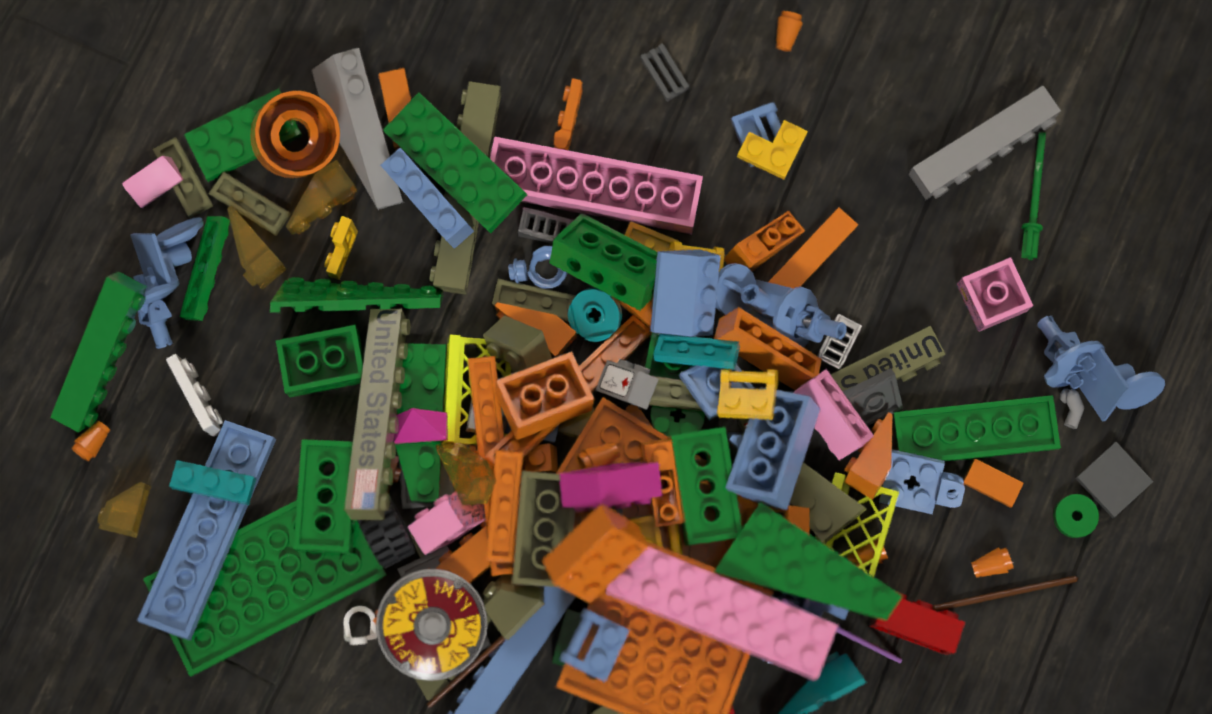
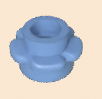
(518, 270)

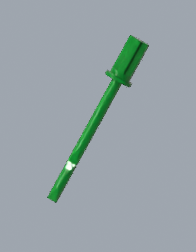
(1032, 229)

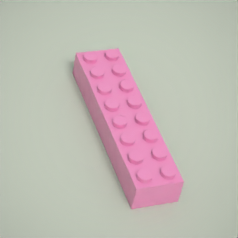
(600, 185)
(726, 612)

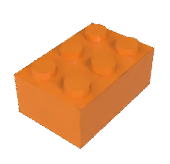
(544, 395)
(595, 553)

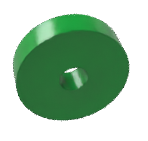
(1088, 516)

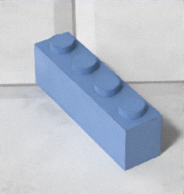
(427, 198)

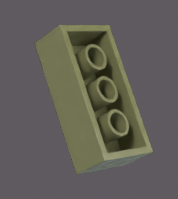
(540, 527)

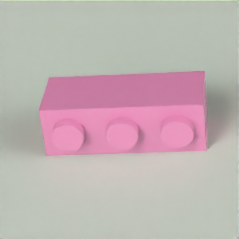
(837, 418)

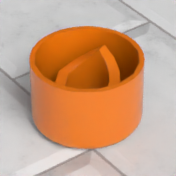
(318, 120)

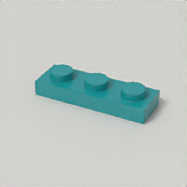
(696, 351)
(212, 482)

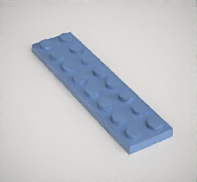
(204, 537)

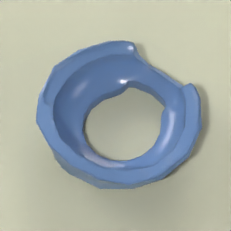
(539, 255)

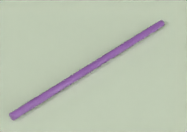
(854, 637)

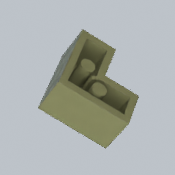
(517, 344)

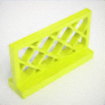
(454, 381)
(838, 481)

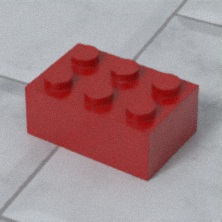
(922, 626)

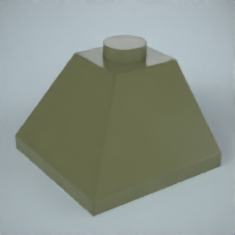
(511, 604)

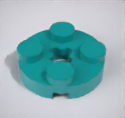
(587, 326)

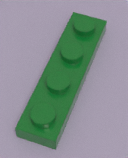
(205, 268)

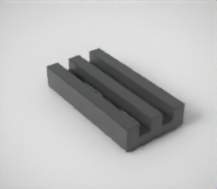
(654, 54)

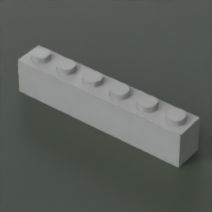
(984, 143)

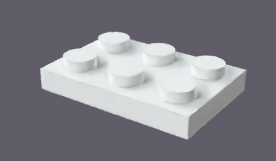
(195, 394)

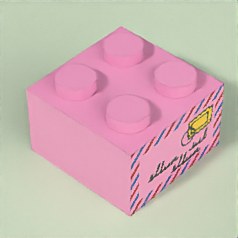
(994, 294)
(445, 522)

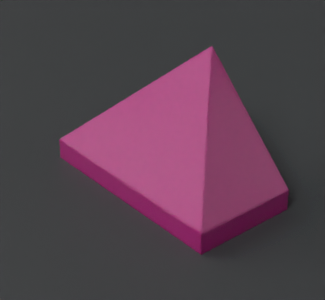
(421, 426)

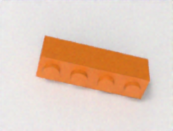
(768, 348)

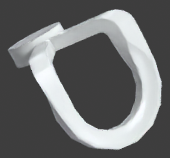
(359, 640)

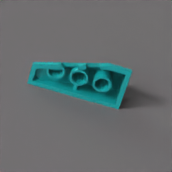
(834, 680)

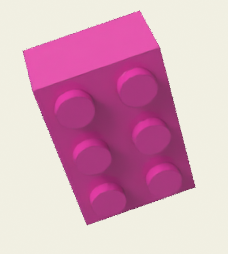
(610, 486)

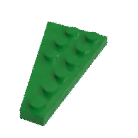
(350, 296)
(422, 390)
(791, 561)

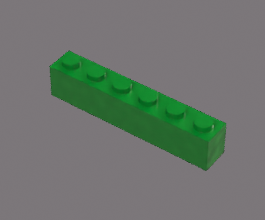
(99, 351)

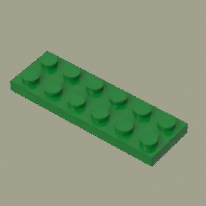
(455, 162)
(979, 429)

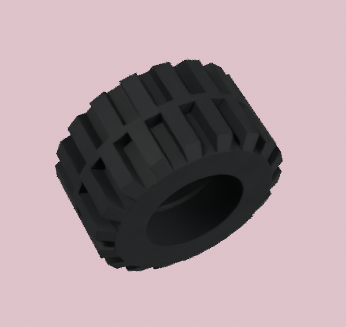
(388, 537)

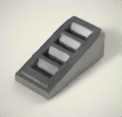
(538, 216)
(830, 362)

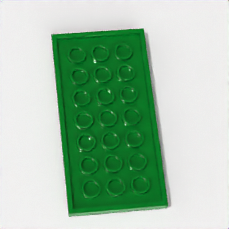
(271, 587)

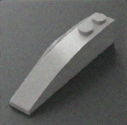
(347, 90)

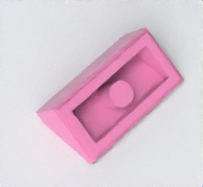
(153, 181)

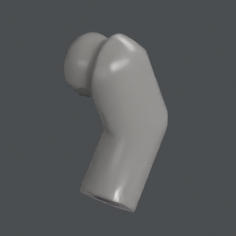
(1075, 406)

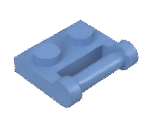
(751, 122)
(603, 649)

